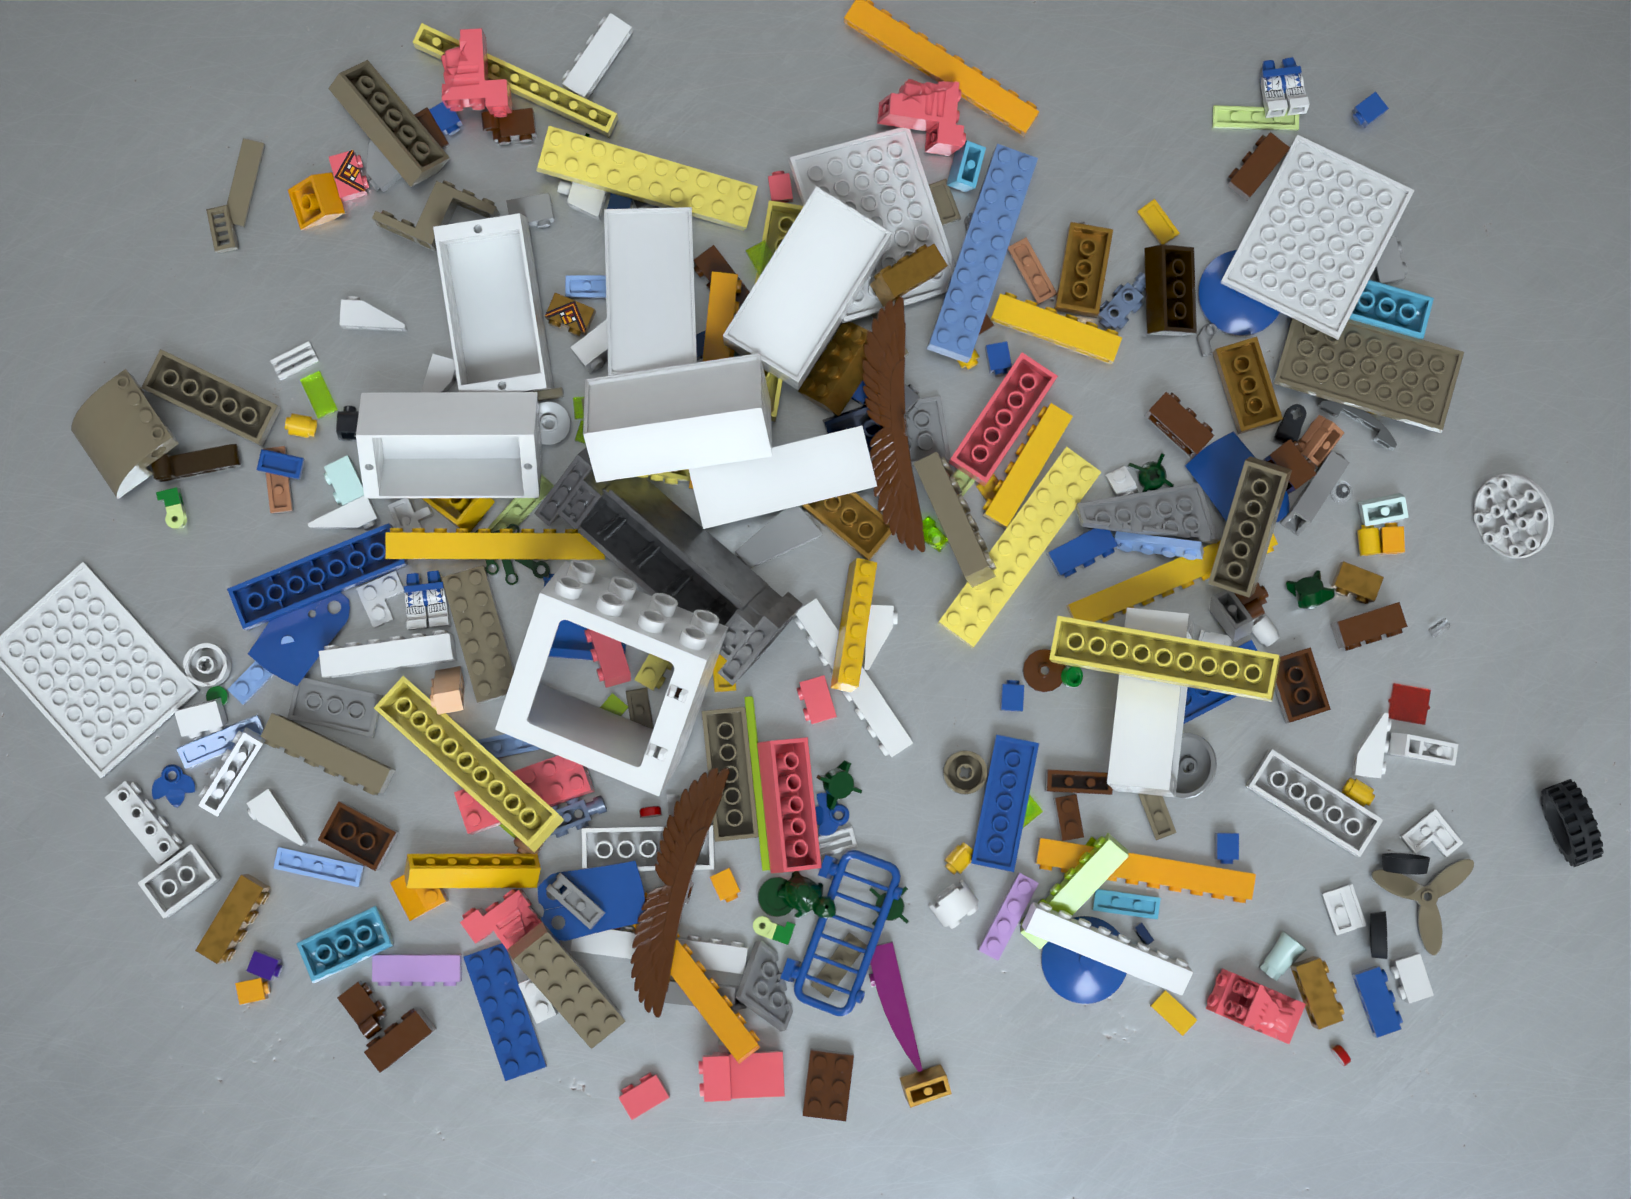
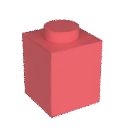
(780, 187)

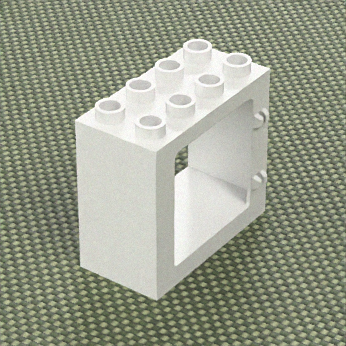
(592, 734)

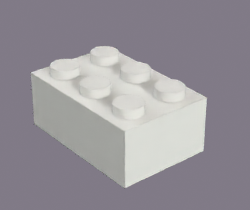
(179, 880)

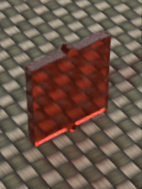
(1409, 704)

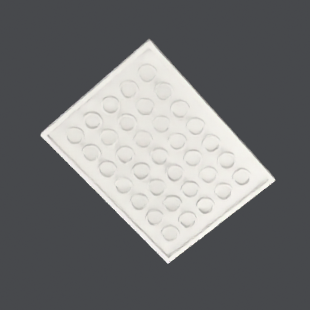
(888, 185)
(1317, 237)
(93, 670)

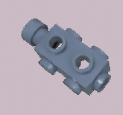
(1121, 304)
(570, 820)

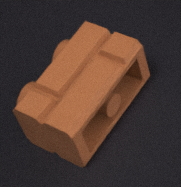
(1319, 440)

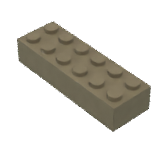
(389, 123)
(211, 397)
(954, 518)
(1249, 526)
(480, 632)
(729, 748)
(328, 753)
(566, 985)

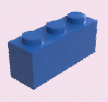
(1082, 551)
(1377, 1001)

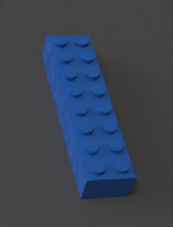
(313, 578)

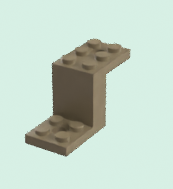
(436, 212)

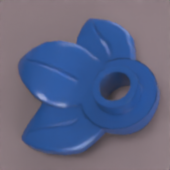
(173, 788)
(825, 817)

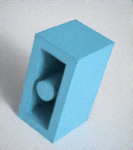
(966, 167)

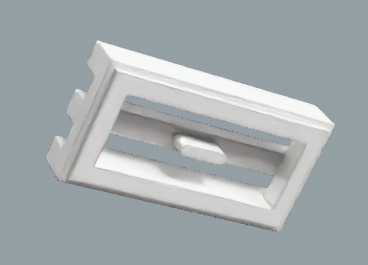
(290, 353)
(841, 840)

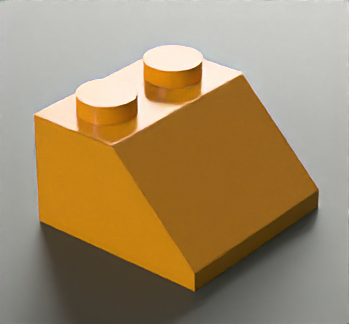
(316, 200)
(417, 901)

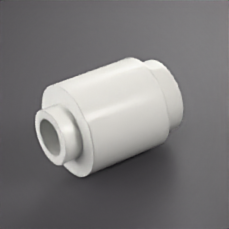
(1265, 630)

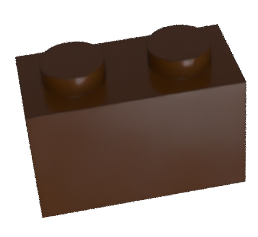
(1068, 817)

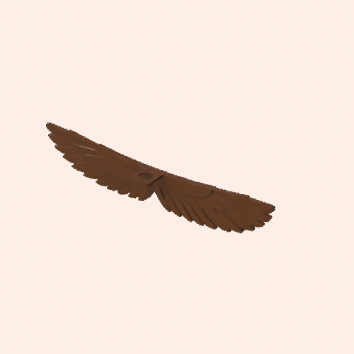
(887, 407)
(665, 904)

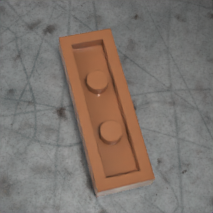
(1032, 271)
(279, 489)

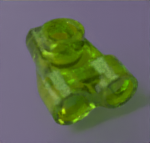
(931, 531)

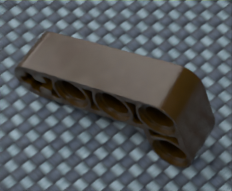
(195, 463)

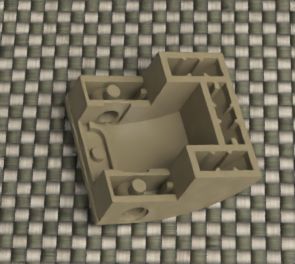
(122, 433)

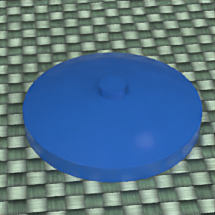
(1228, 308)
(1078, 976)

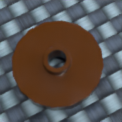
(1033, 675)

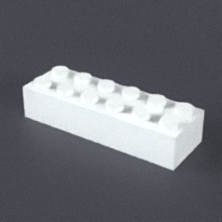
(389, 655)
(1314, 803)
(636, 844)

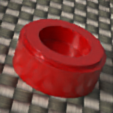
(648, 812)
(1341, 1055)

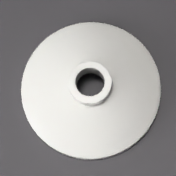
(561, 422)

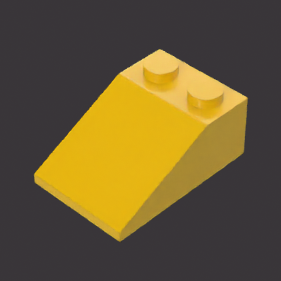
(461, 511)

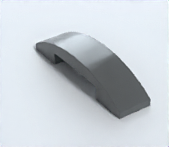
(1382, 436)

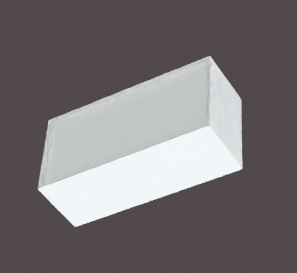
(807, 287)
(649, 288)
(493, 305)
(677, 417)
(450, 445)
(790, 478)
(1149, 718)

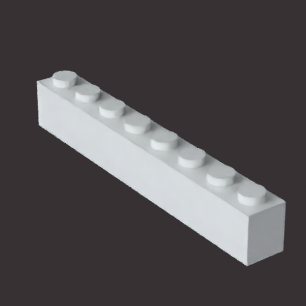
(866, 697)
(1107, 948)
(711, 954)

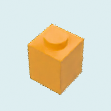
(1392, 539)
(725, 885)
(252, 990)

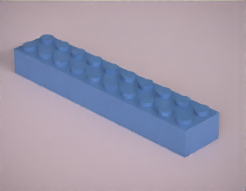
(982, 253)

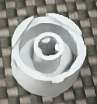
(203, 653)
(954, 904)

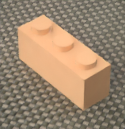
(448, 690)

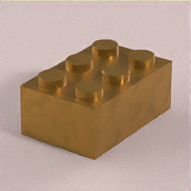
(908, 273)
(1317, 992)

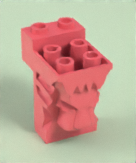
(468, 78)
(927, 109)
(507, 920)
(1255, 1006)
(753, 1078)

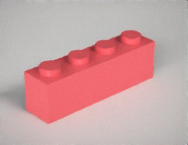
(610, 657)

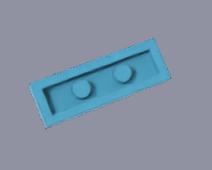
(1126, 904)

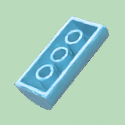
(1393, 309)
(345, 944)

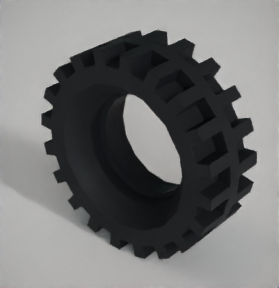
(1572, 823)

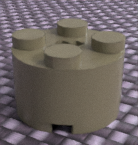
(977, 772)

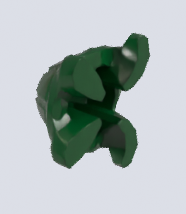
(806, 895)

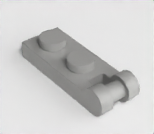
(576, 901)

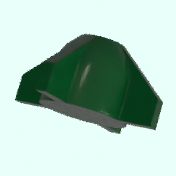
(1151, 475)
(1310, 591)
(838, 784)
(897, 907)

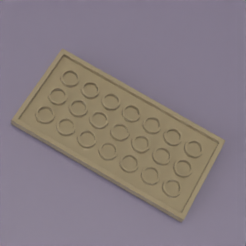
(1372, 371)

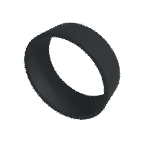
(1405, 863)
(1378, 935)

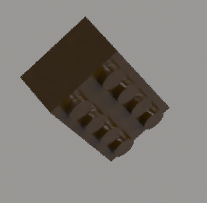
(1170, 290)

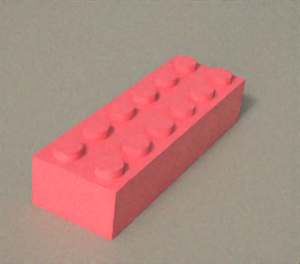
(1003, 419)
(552, 780)
(789, 805)

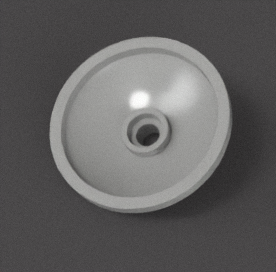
(1200, 753)

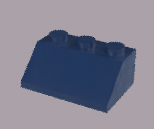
(851, 419)

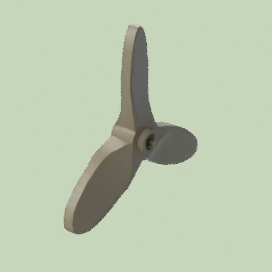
(1428, 914)

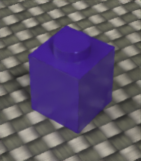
(265, 965)

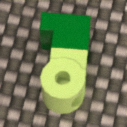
(175, 508)
(765, 927)

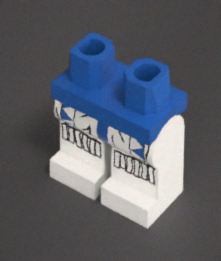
(1283, 89)
(428, 595)

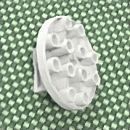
(1513, 515)

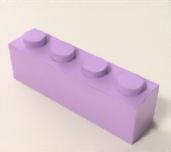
(1008, 916)
(417, 968)

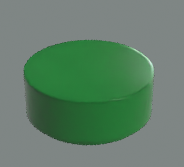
(1072, 676)
(218, 692)

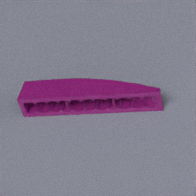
(893, 1000)

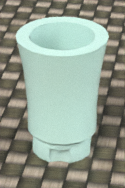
(1282, 956)

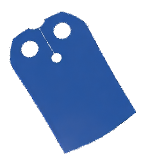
(1219, 471)
(310, 635)
(612, 887)

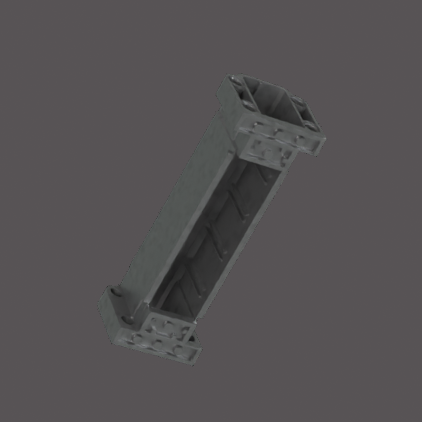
(673, 557)

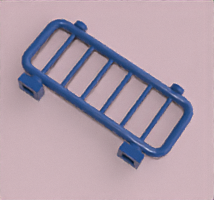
(793, 971)

